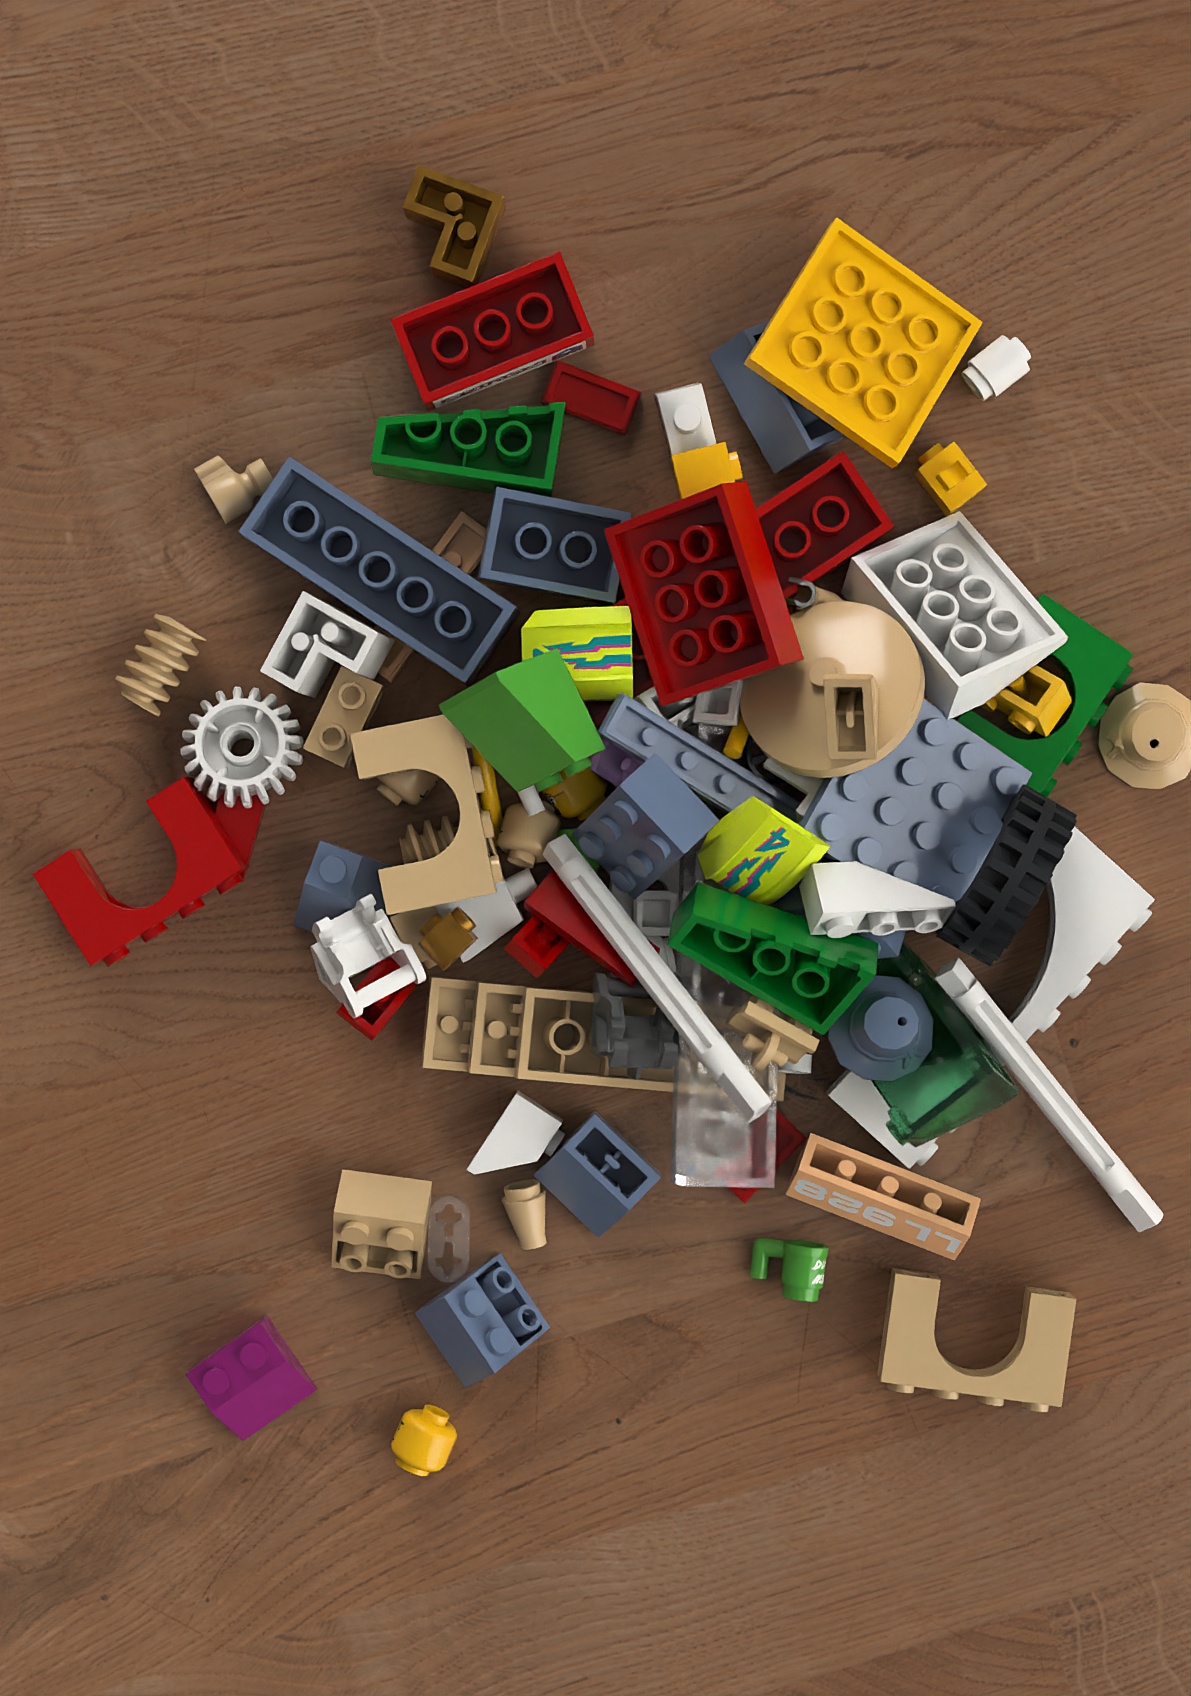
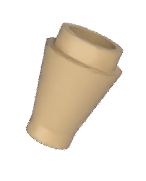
(526, 1211)

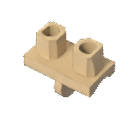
(769, 1035)

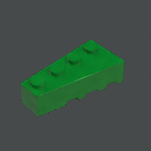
(473, 448)
(773, 954)

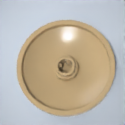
(788, 704)

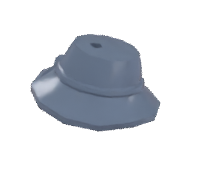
(869, 1035)

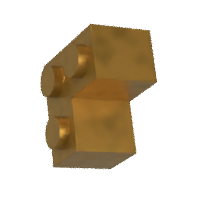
(466, 217)

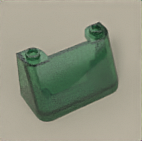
(958, 1075)

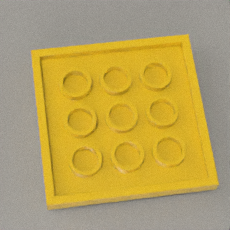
(863, 343)

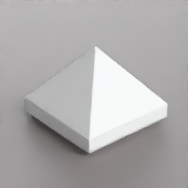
(719, 706)

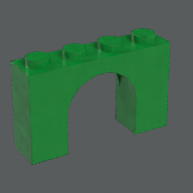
(1091, 668)

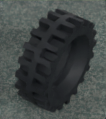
(1010, 876)

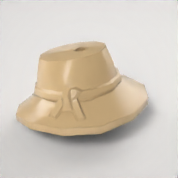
(1136, 719)

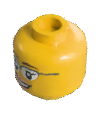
(578, 794)

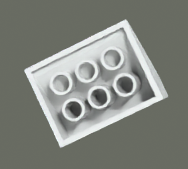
(960, 609)

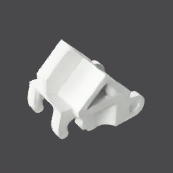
(353, 945)

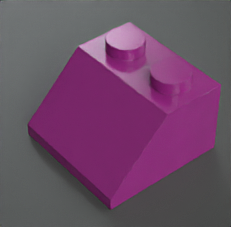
(251, 1379)

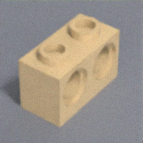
(345, 711)

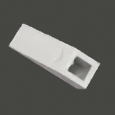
(859, 899)

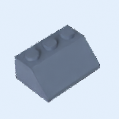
(777, 422)

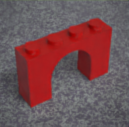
(204, 863)

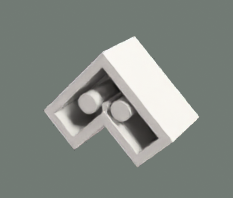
(318, 637)

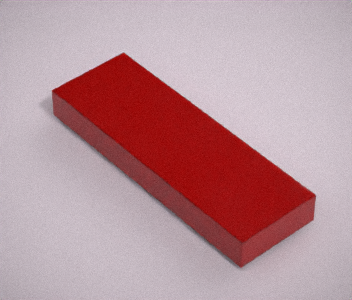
(563, 913)

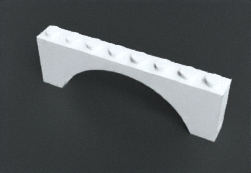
(1088, 913)

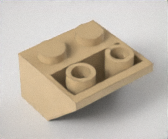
(380, 1224)

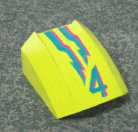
(592, 644)
(759, 852)

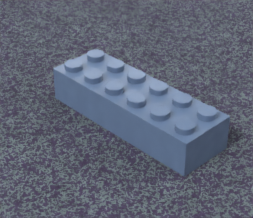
(379, 572)

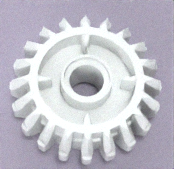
(235, 721)

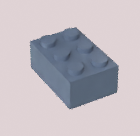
(550, 546)
(644, 826)

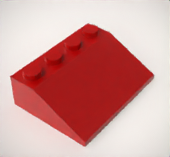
(703, 592)

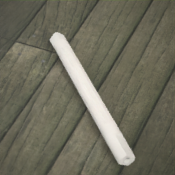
(657, 978)
(1049, 1095)

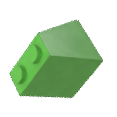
(528, 722)

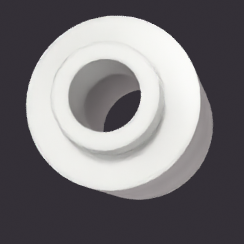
(997, 367)

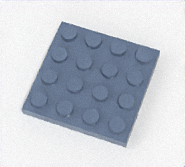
(922, 808)

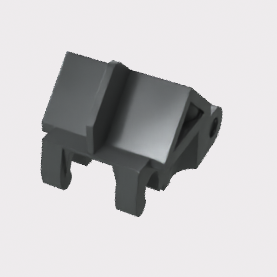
(630, 1040)

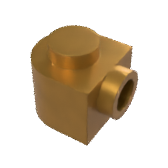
(447, 937)

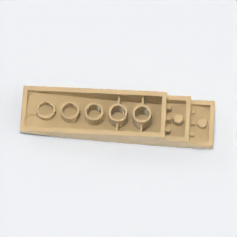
(528, 1034)

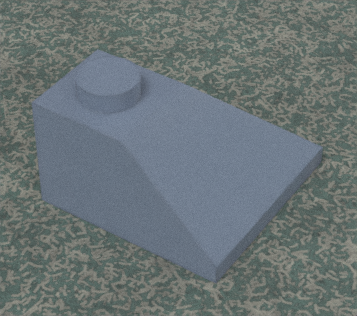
(336, 883)

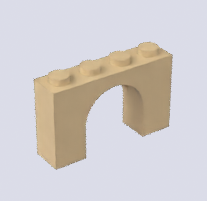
(465, 865)
(1028, 1374)

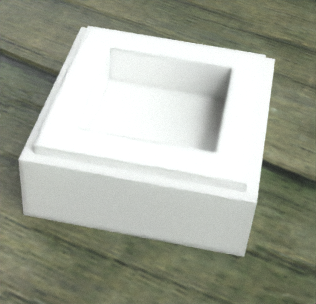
(654, 912)

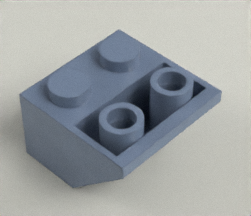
(598, 1174)
(482, 1321)

